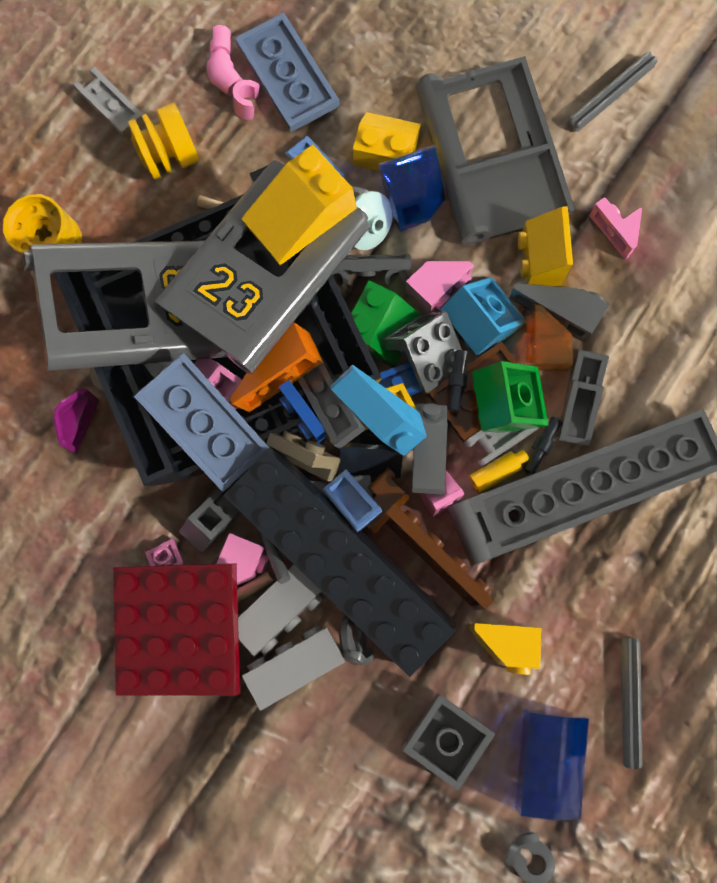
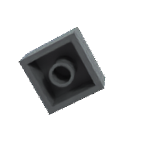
(447, 741)

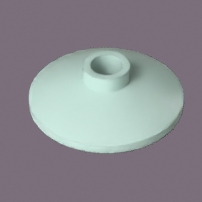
(379, 218)

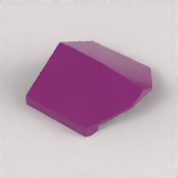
(73, 418)

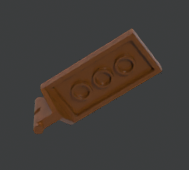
(427, 547)

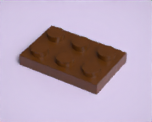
(466, 421)

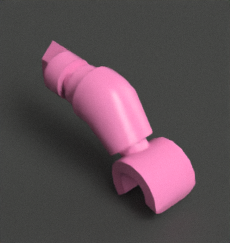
(224, 77)

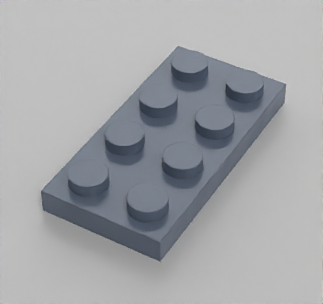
(287, 72)
(202, 422)

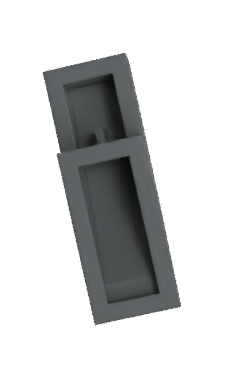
(583, 397)

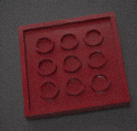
(176, 630)

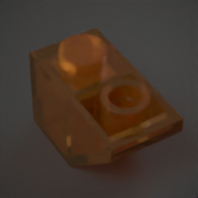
(550, 342)

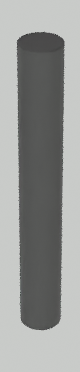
(275, 559)

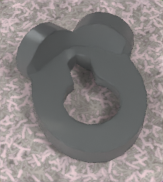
(355, 654)
(535, 846)

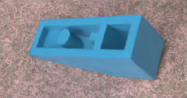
(380, 410)

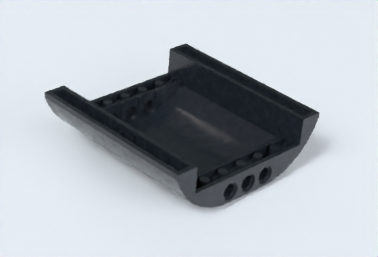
(117, 302)

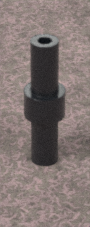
(457, 381)
(542, 445)

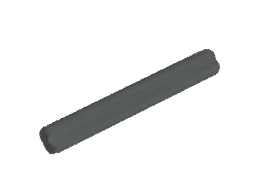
(612, 91)
(631, 703)

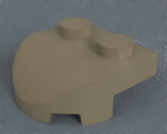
(305, 455)

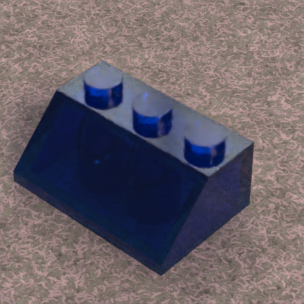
(551, 766)

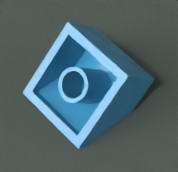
(483, 315)

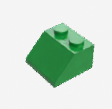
(379, 315)
(509, 397)

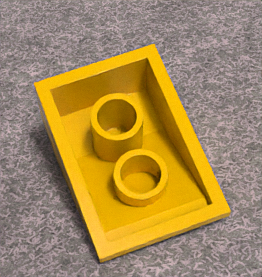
(299, 205)

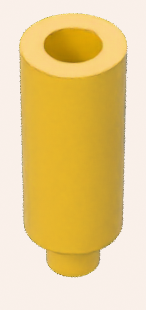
(497, 471)

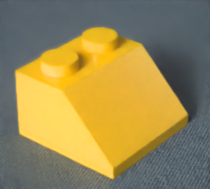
(383, 139)
(546, 248)
(510, 645)

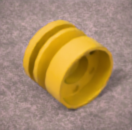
(163, 141)
(38, 221)

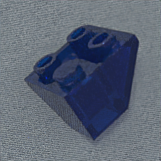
(413, 187)

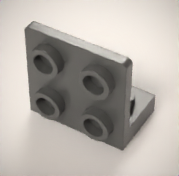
(429, 347)

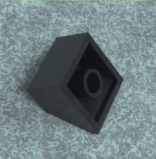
(369, 456)

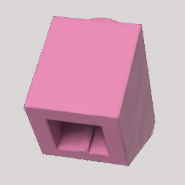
(437, 281)
(219, 377)

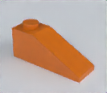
(288, 360)

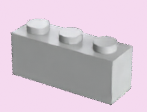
(277, 611)
(293, 667)

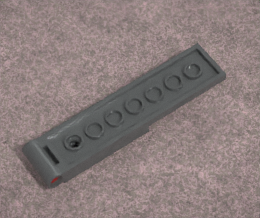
(586, 487)

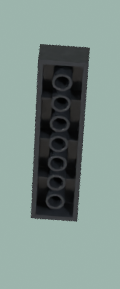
(341, 561)

